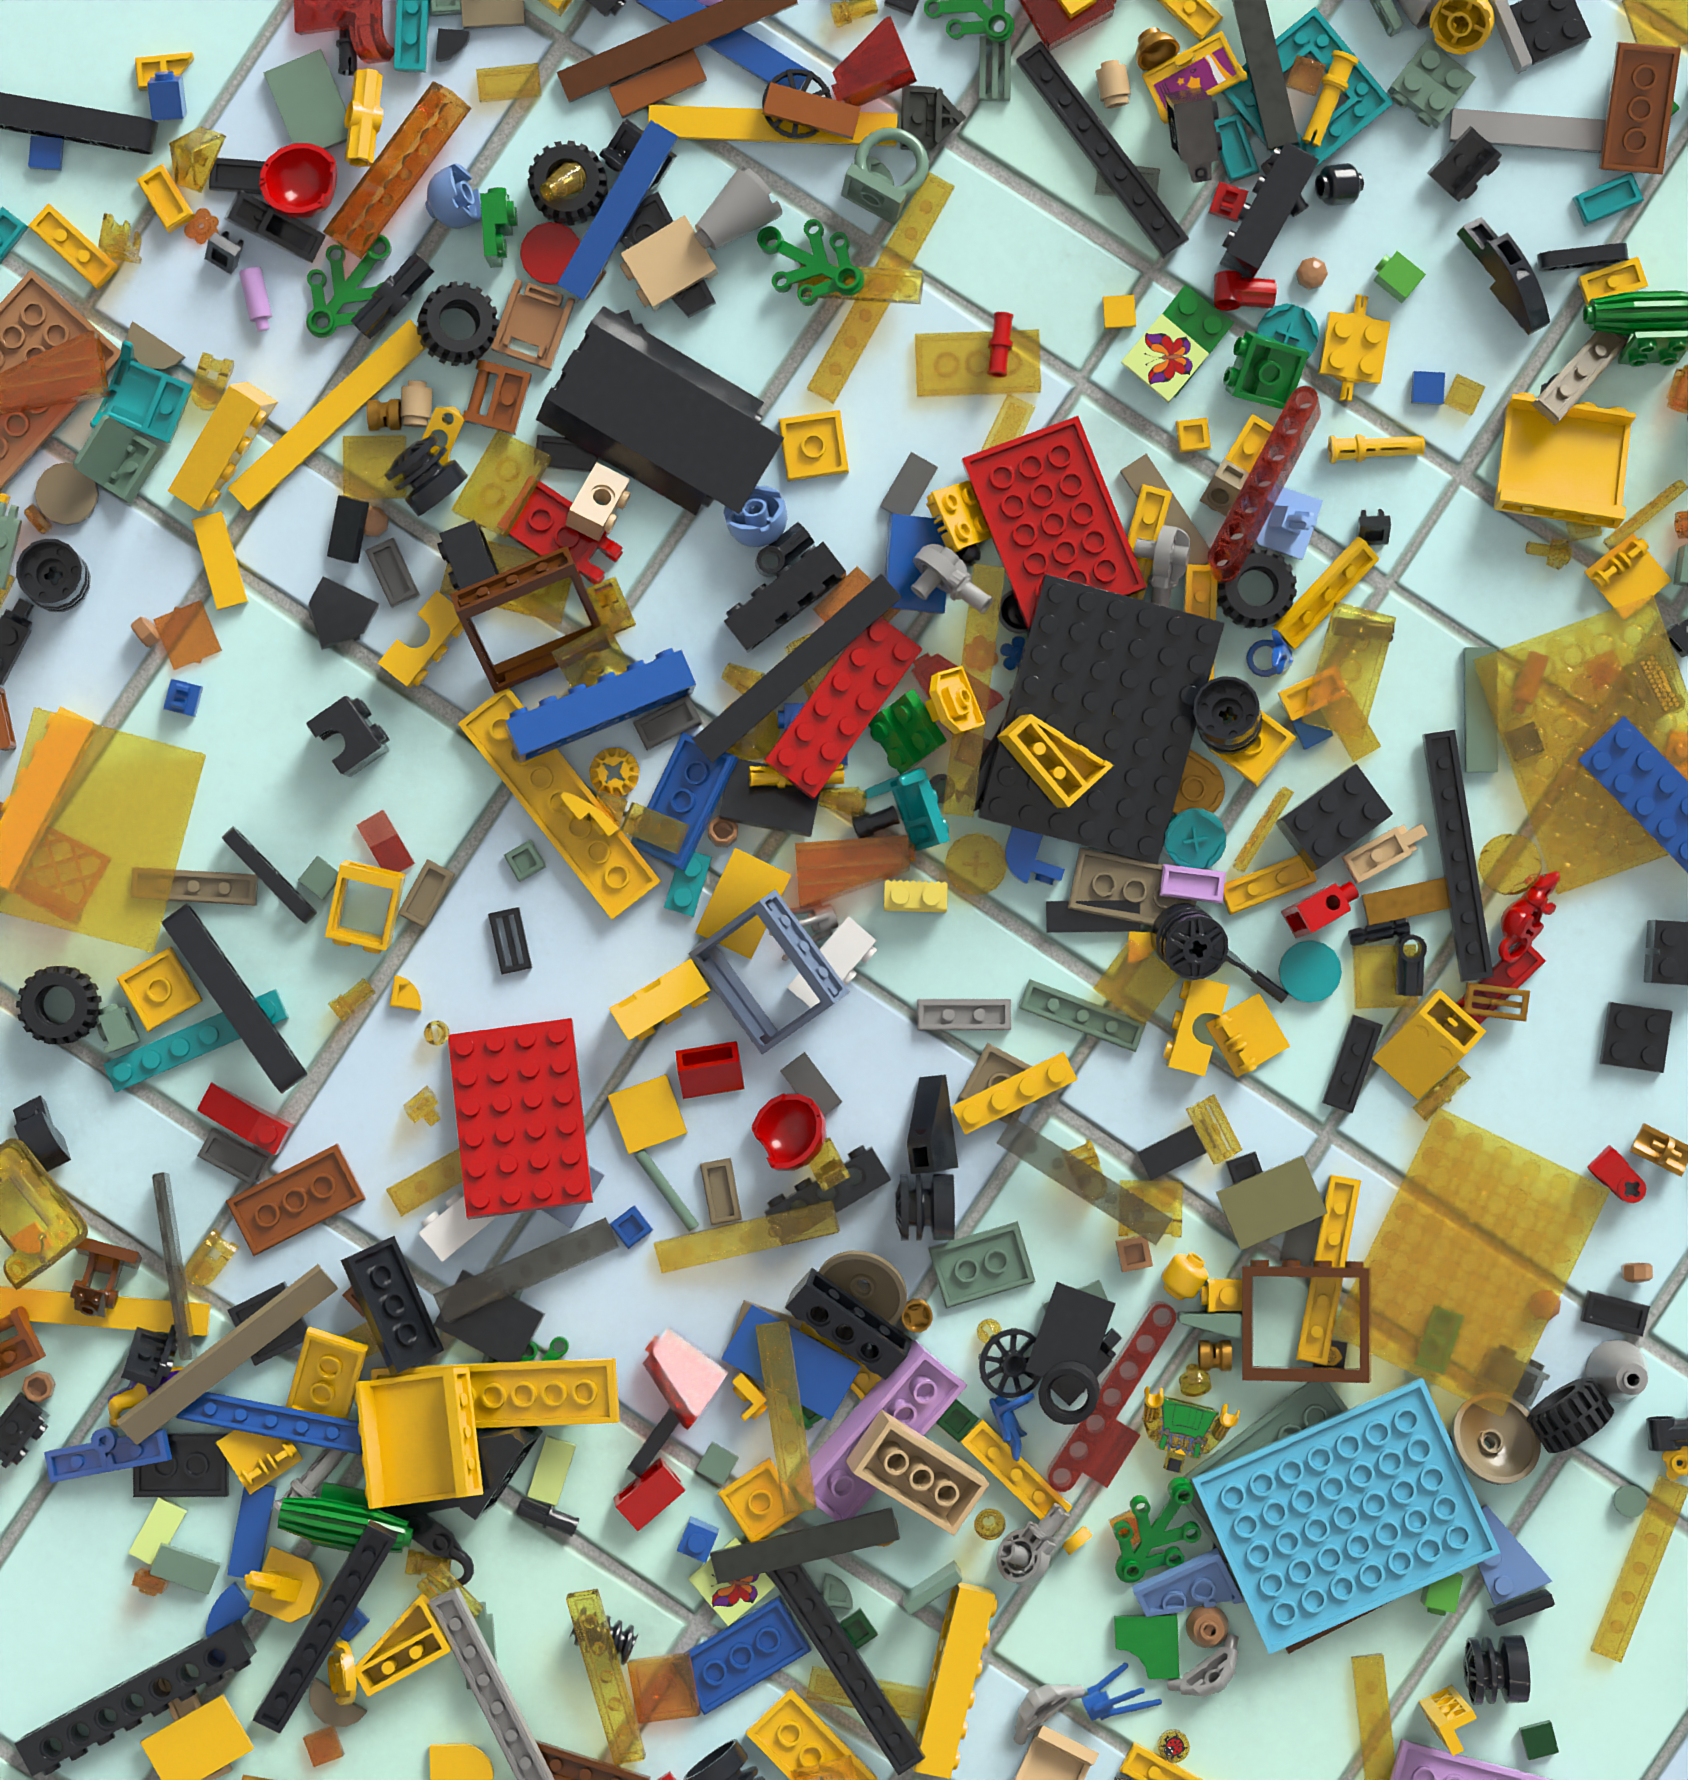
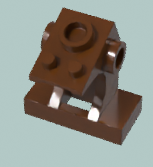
(107, 1260)

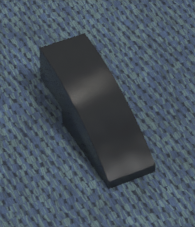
(274, 227)

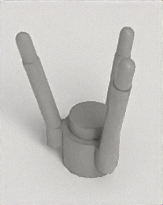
(820, 918)

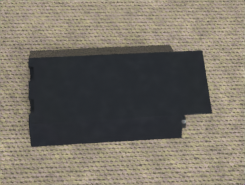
(660, 417)

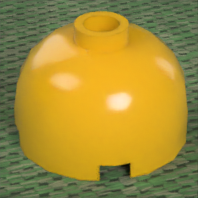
(1462, 24)

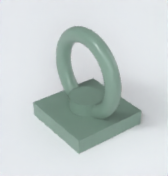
(873, 189)

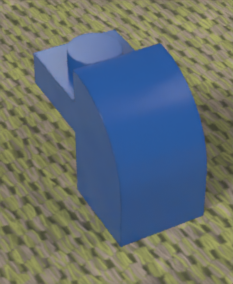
(1021, 855)

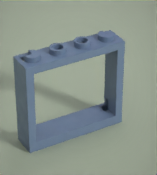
(798, 948)

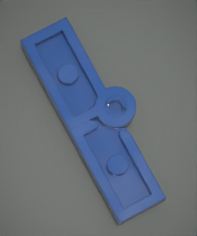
(106, 1454)

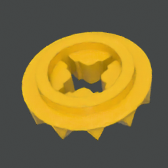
(612, 757)

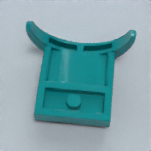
(144, 398)
(917, 807)

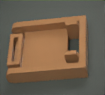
(534, 320)

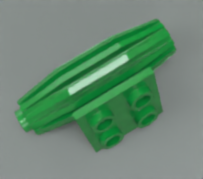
(1651, 320)
(338, 1518)

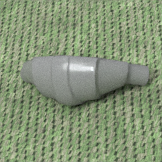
(1211, 1674)
(1041, 1705)

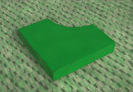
(1152, 1641)

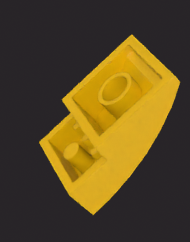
(740, 887)

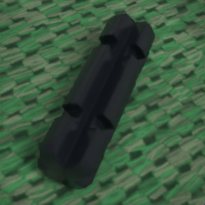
(1378, 932)

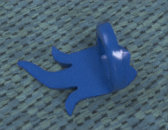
(1280, 656)
(1007, 1420)

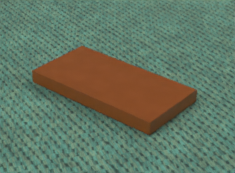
(1639, 108)
(295, 1199)

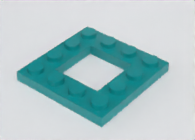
(1364, 95)

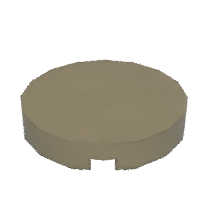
(66, 494)

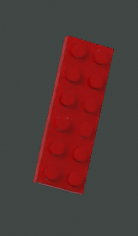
(842, 706)

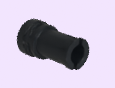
(867, 825)

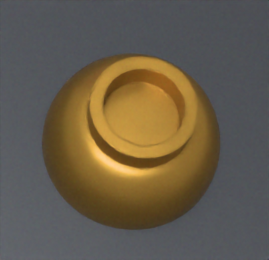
(1155, 48)

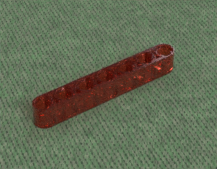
(1264, 497)
(1115, 1380)

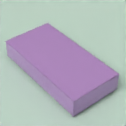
(1192, 884)

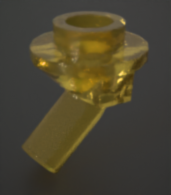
(1557, 553)

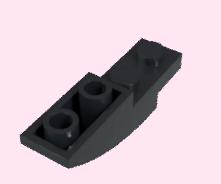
(1513, 276)

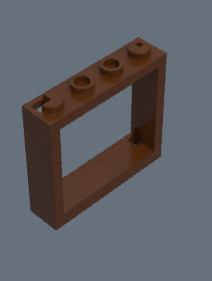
(510, 586)
(1293, 1268)

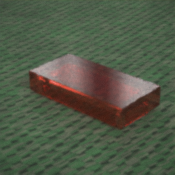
(385, 842)
(1111, 1453)

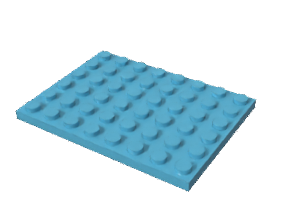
(1345, 1515)

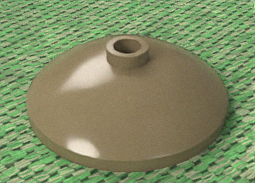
(885, 1287)
(1511, 1439)

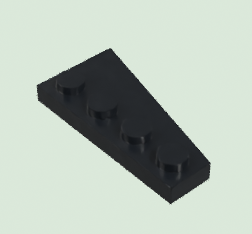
(648, 219)

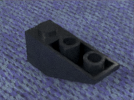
(931, 1130)

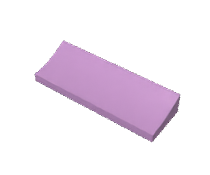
(912, 1394)

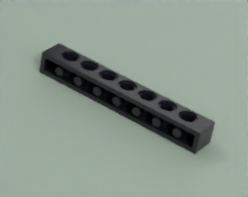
(36, 1745)

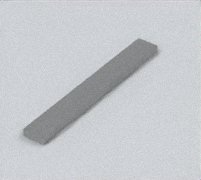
(489, 1686)

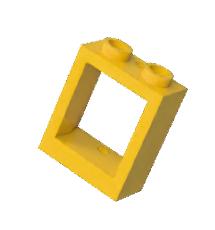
(371, 875)

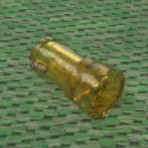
(845, 12)
(346, 1004)
(420, 1563)

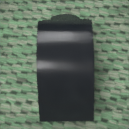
(40, 1135)

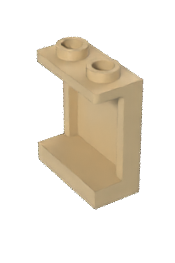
(667, 263)
(1055, 1758)

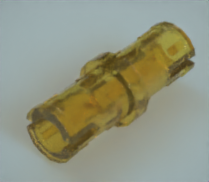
(1441, 1092)

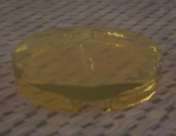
(975, 864)
(1510, 864)

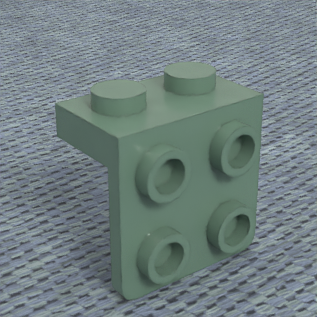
(117, 458)

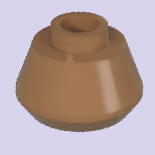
(1214, 1619)

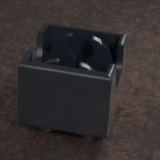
(362, 740)

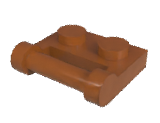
(506, 400)
(22, 1348)

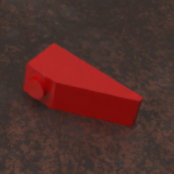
(245, 1119)

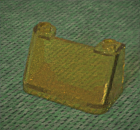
(34, 1215)

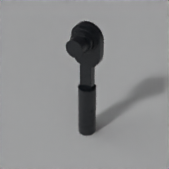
(1258, 978)

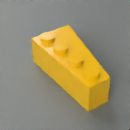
(222, 445)

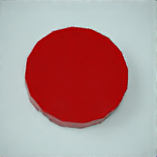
(548, 251)

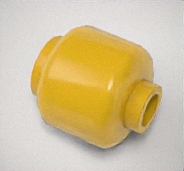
(1184, 1276)

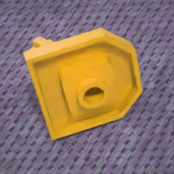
(953, 701)
(285, 1586)

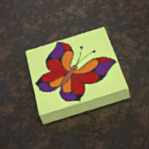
(1164, 358)
(732, 1597)

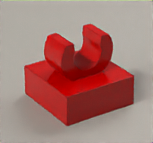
(1228, 201)

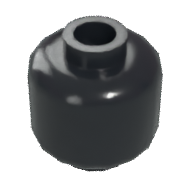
(1339, 184)

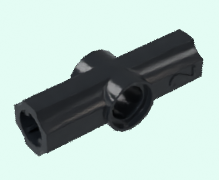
(392, 296)

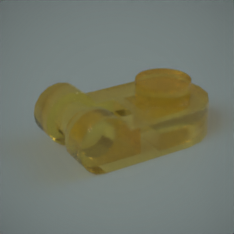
(208, 392)
(203, 1268)

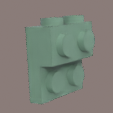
(1430, 85)

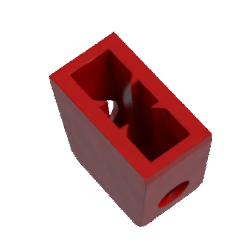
(1312, 912)

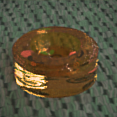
(37, 519)

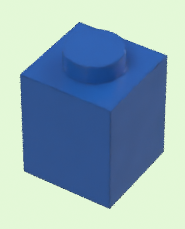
(166, 96)
(698, 1539)

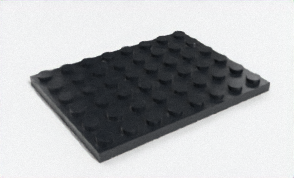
(1123, 687)

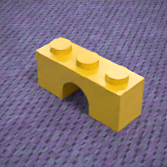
(409, 663)
(1185, 1050)

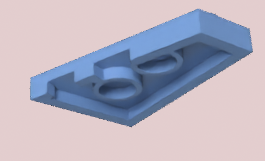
(1513, 1569)
(1193, 1583)

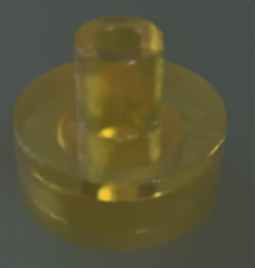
(1194, 1381)

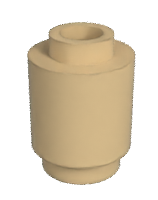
(1113, 84)
(416, 404)

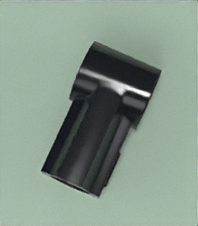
(785, 548)
(1409, 970)
(1666, 1433)

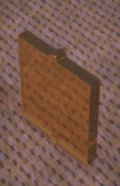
(187, 635)

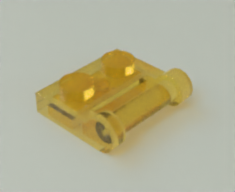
(1163, 1195)

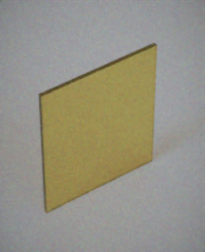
(95, 829)

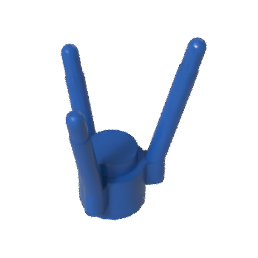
(1101, 1706)

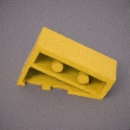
(1053, 760)
(661, 1001)
(404, 1648)

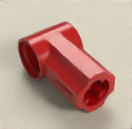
(1234, 291)

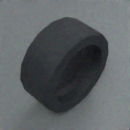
(1060, 1415)

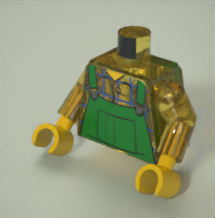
(1184, 1427)

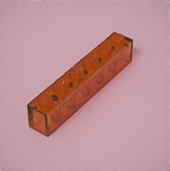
(397, 169)

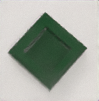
(957, 1420)
(858, 1628)
(1539, 1740)

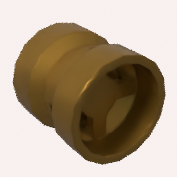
(384, 414)
(918, 1319)
(1222, 1355)

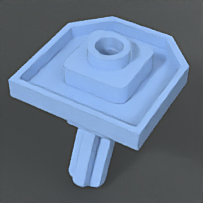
(1290, 524)

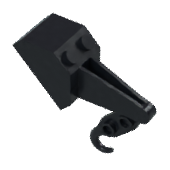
(500, 1457)

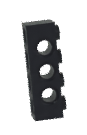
(873, 1177)
(843, 1309)

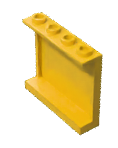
(1566, 468)
(418, 1438)

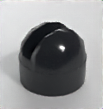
(969, 555)

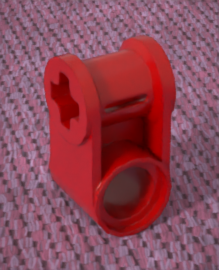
(1614, 1172)

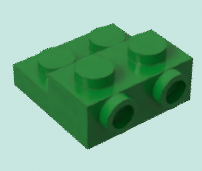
(497, 221)
(1264, 370)
(906, 732)

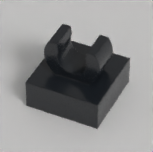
(223, 252)
(1374, 529)
(1679, 638)

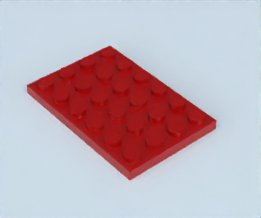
(1052, 514)
(520, 1119)

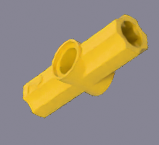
(363, 117)

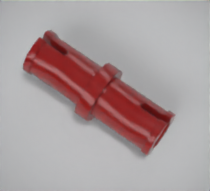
(1000, 344)

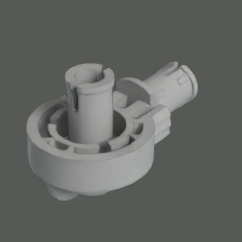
(1169, 558)
(945, 570)
(1036, 1543)

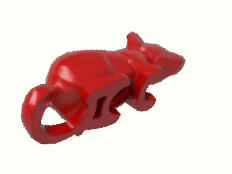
(1522, 918)

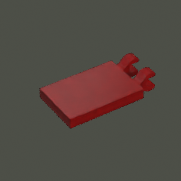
(543, 530)

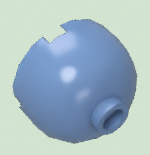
(452, 199)
(760, 520)

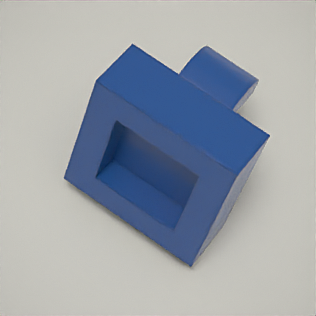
(183, 697)

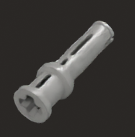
(314, 1476)

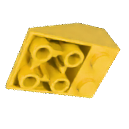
(1428, 1043)

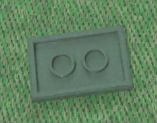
(309, 101)
(981, 1264)

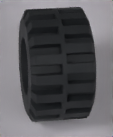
(580, 206)
(475, 305)
(1282, 598)
(32, 1005)
(1570, 1415)

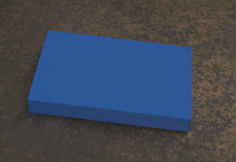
(905, 539)

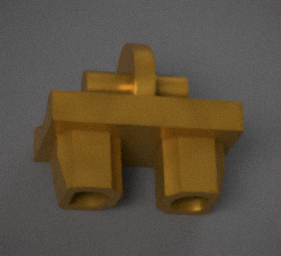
(1661, 1149)

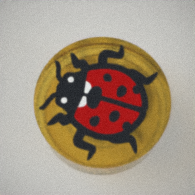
(1173, 1746)

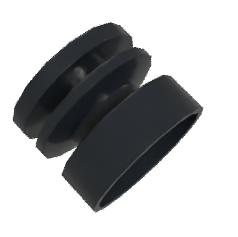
(425, 474)
(40, 563)
(1217, 702)
(1174, 937)
(926, 1207)
(1493, 1670)
(724, 1764)

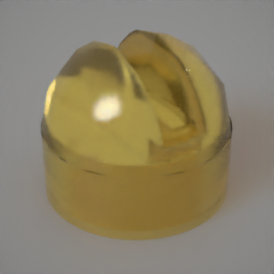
(442, 1031)
(994, 1326)

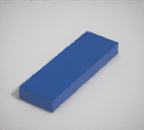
(252, 1531)

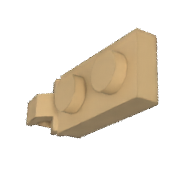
(1382, 852)

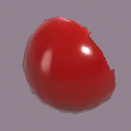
(299, 180)
(790, 1131)

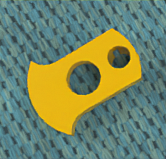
(439, 421)

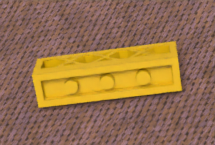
(1445, 1713)

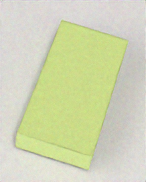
(551, 1470)
(158, 1528)

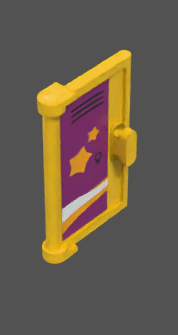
(1211, 69)

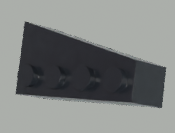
(1268, 211)
(785, 597)

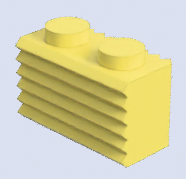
(915, 896)

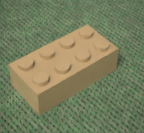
(917, 1472)

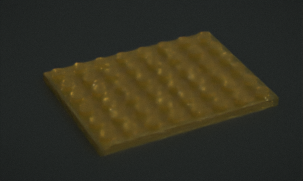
(1556, 701)
(1472, 1260)

